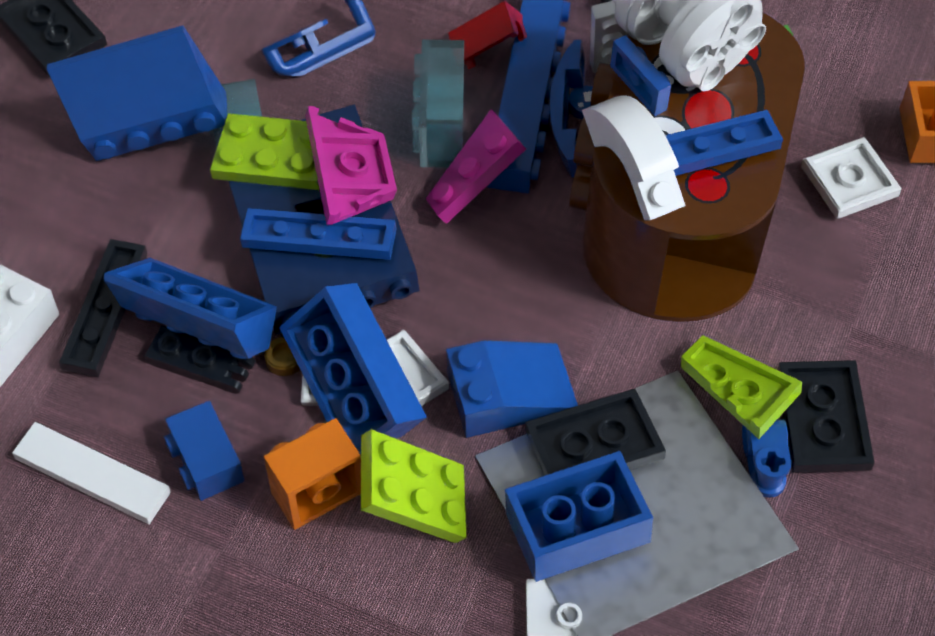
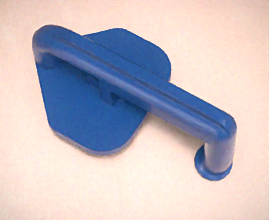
(321, 54)

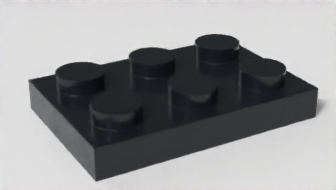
(50, 29)
(828, 418)
(594, 432)

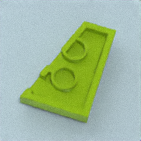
(741, 384)

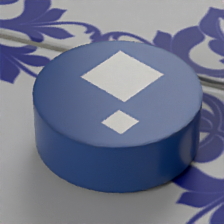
(579, 100)

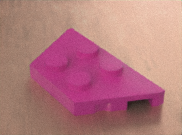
(349, 166)

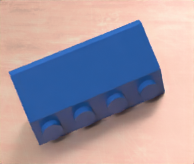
(194, 306)
(351, 365)

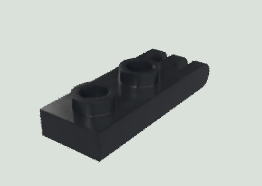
(197, 361)

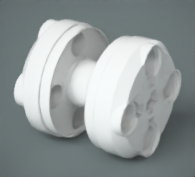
(696, 36)

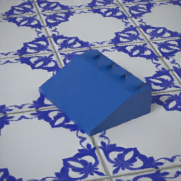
(140, 93)

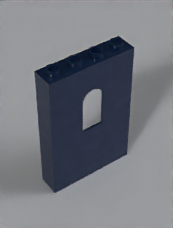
(296, 277)

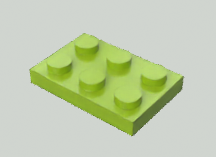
(265, 152)
(412, 486)

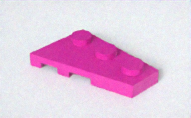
(475, 166)

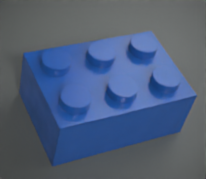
(578, 516)

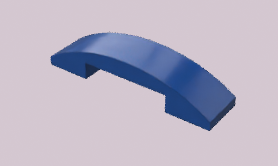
(568, 75)

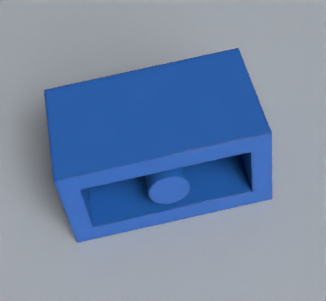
(204, 450)

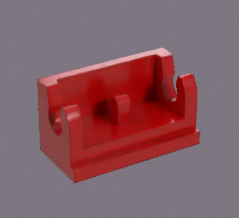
(489, 30)

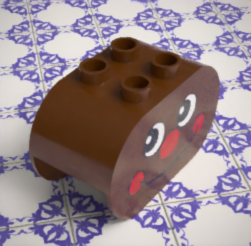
(709, 251)

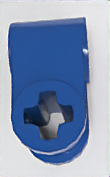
(768, 458)

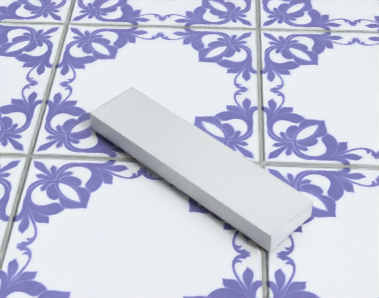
(92, 472)

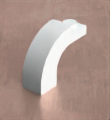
(643, 150)

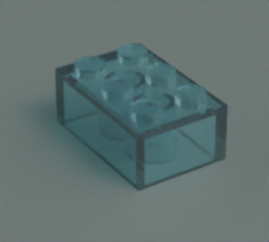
(440, 102)

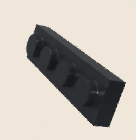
(100, 314)

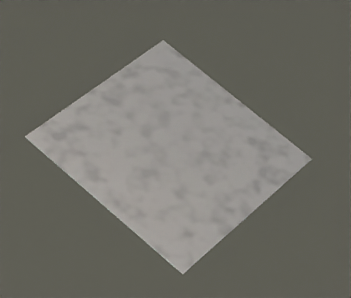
(703, 509)

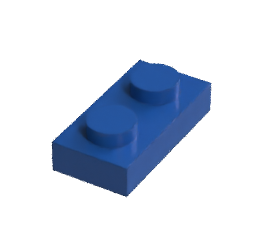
(640, 75)

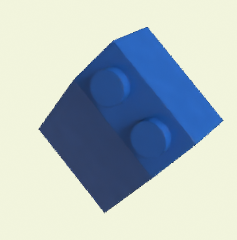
(507, 383)

